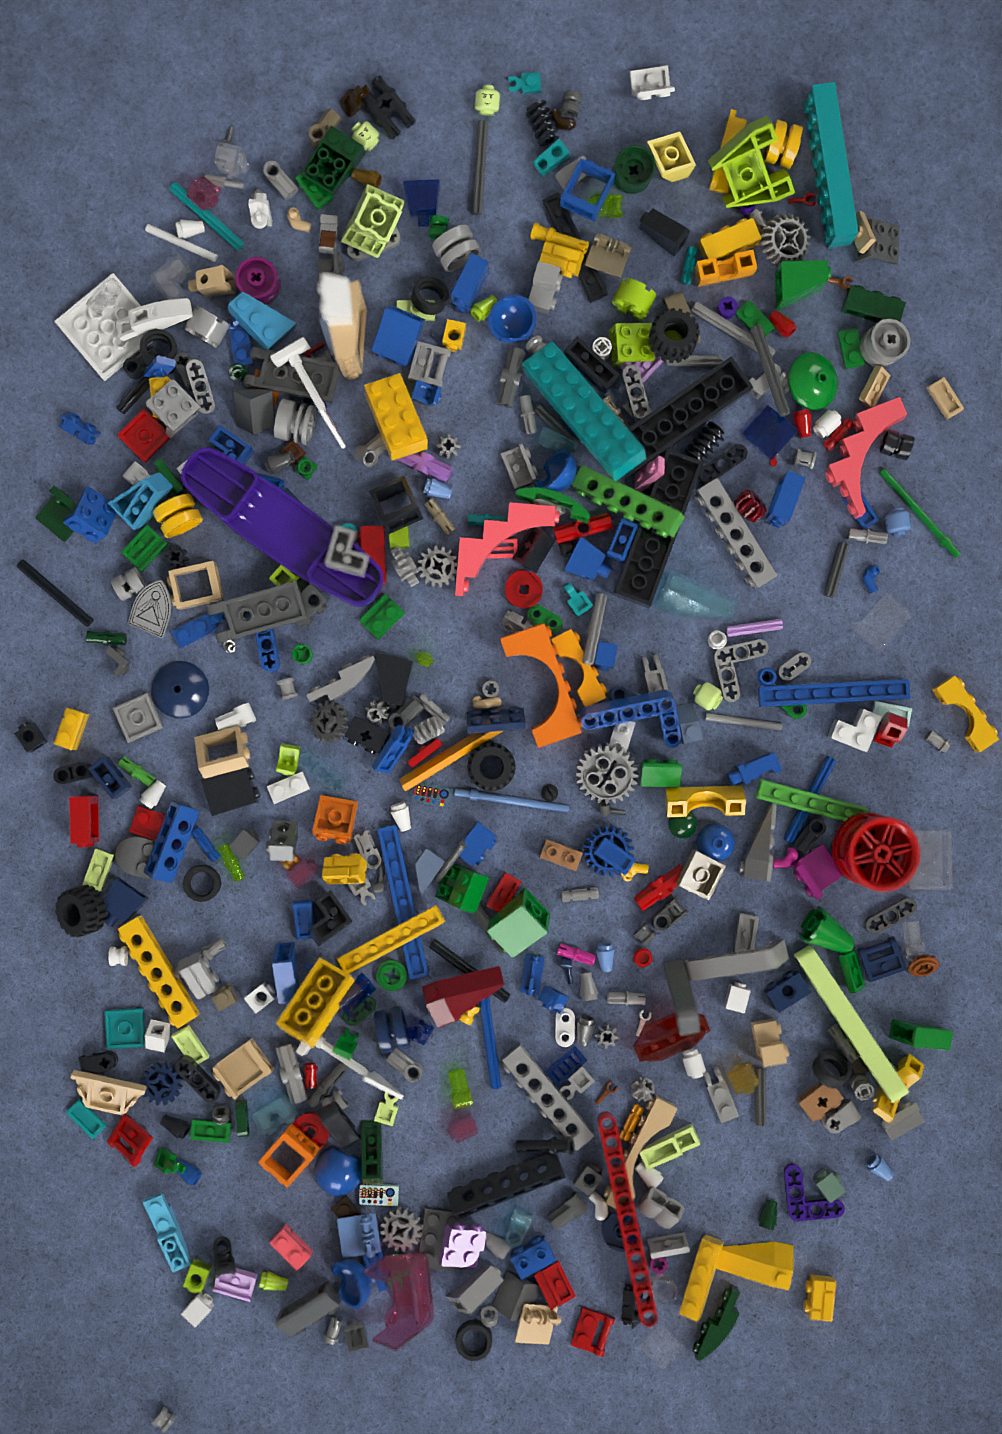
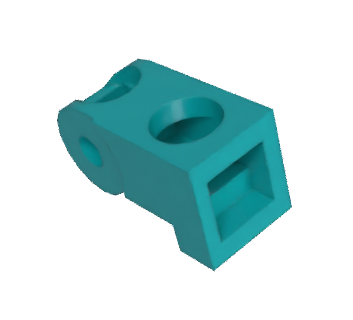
(551, 158)

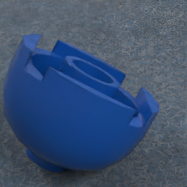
(715, 842)

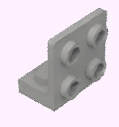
(173, 407)

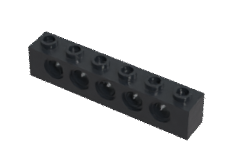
(499, 1194)

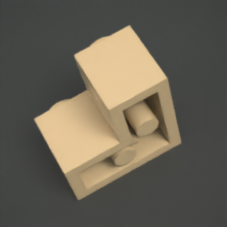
(767, 1042)

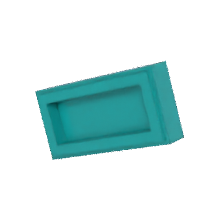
(86, 1119)

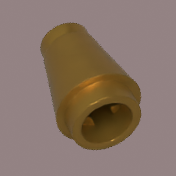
(367, 177)

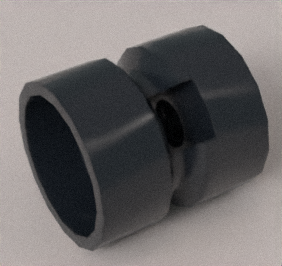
(897, 444)

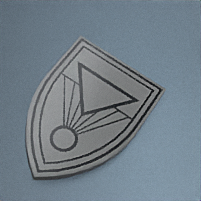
(152, 609)

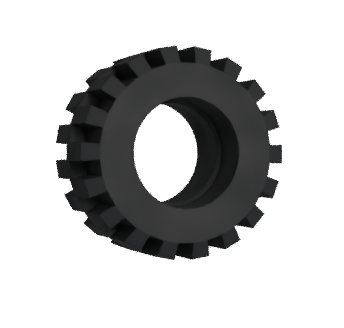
(668, 348)
(479, 754)
(81, 911)

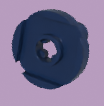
(610, 1234)

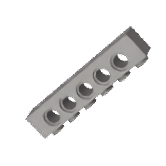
(736, 523)
(518, 1055)

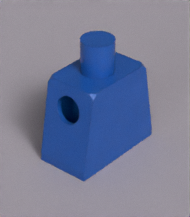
(587, 561)

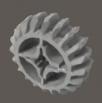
(775, 236)

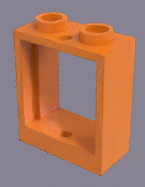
(298, 1142)

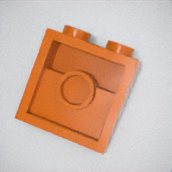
(335, 819)

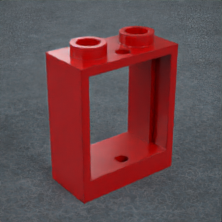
(84, 820)

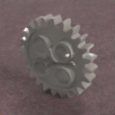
(591, 765)

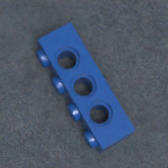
(169, 831)

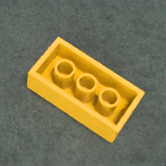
(396, 416)
(315, 1002)

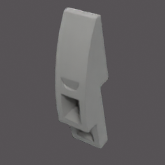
(350, 676)

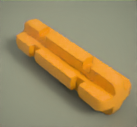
(631, 1122)

